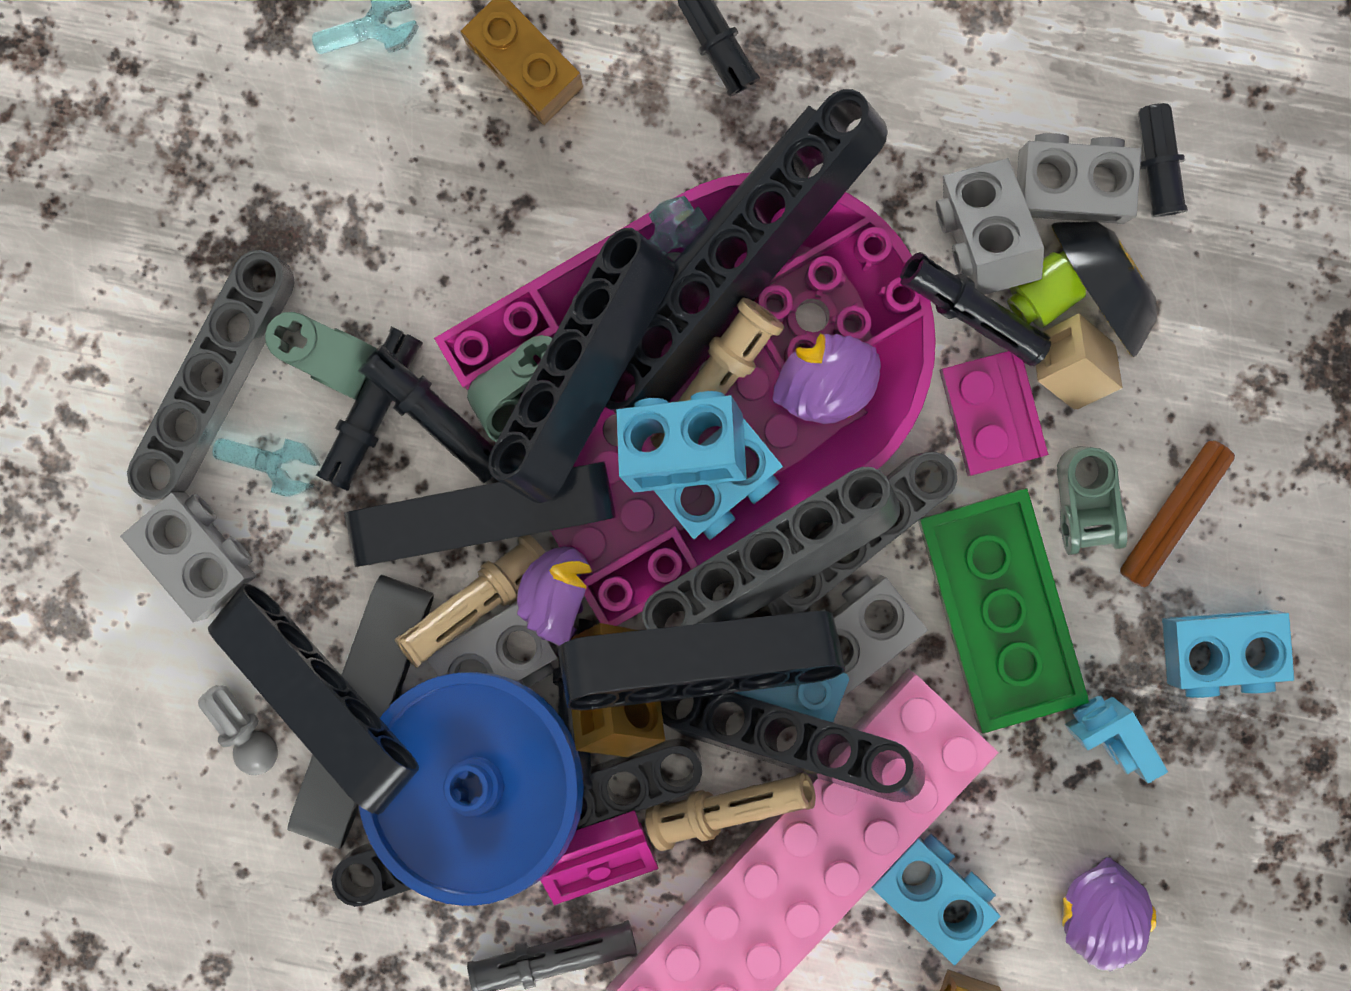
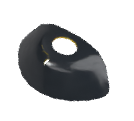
(1103, 270)

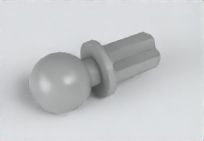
(253, 750)

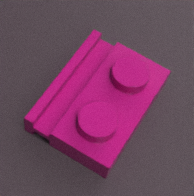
(993, 412)
(601, 858)

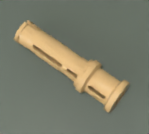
(733, 352)
(495, 585)
(706, 814)

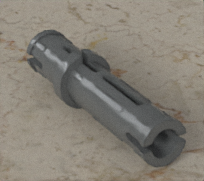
(552, 958)

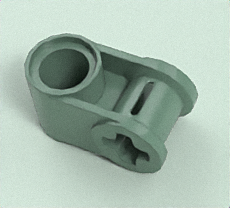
(328, 355)
(498, 390)
(1091, 504)

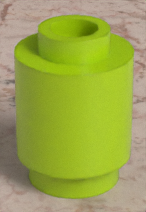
(1049, 297)

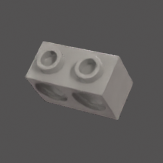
(1078, 195)
(1000, 225)
(180, 566)
(489, 646)
(870, 647)

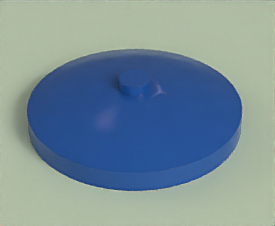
(490, 791)

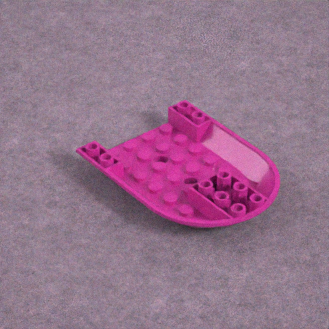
(845, 268)

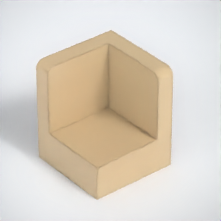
(1080, 363)

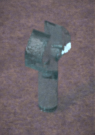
(368, 28)
(667, 218)
(269, 462)

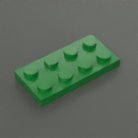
(1003, 610)

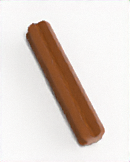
(1177, 513)

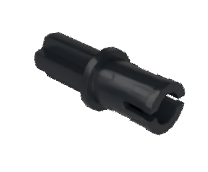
(719, 44)
(1161, 160)

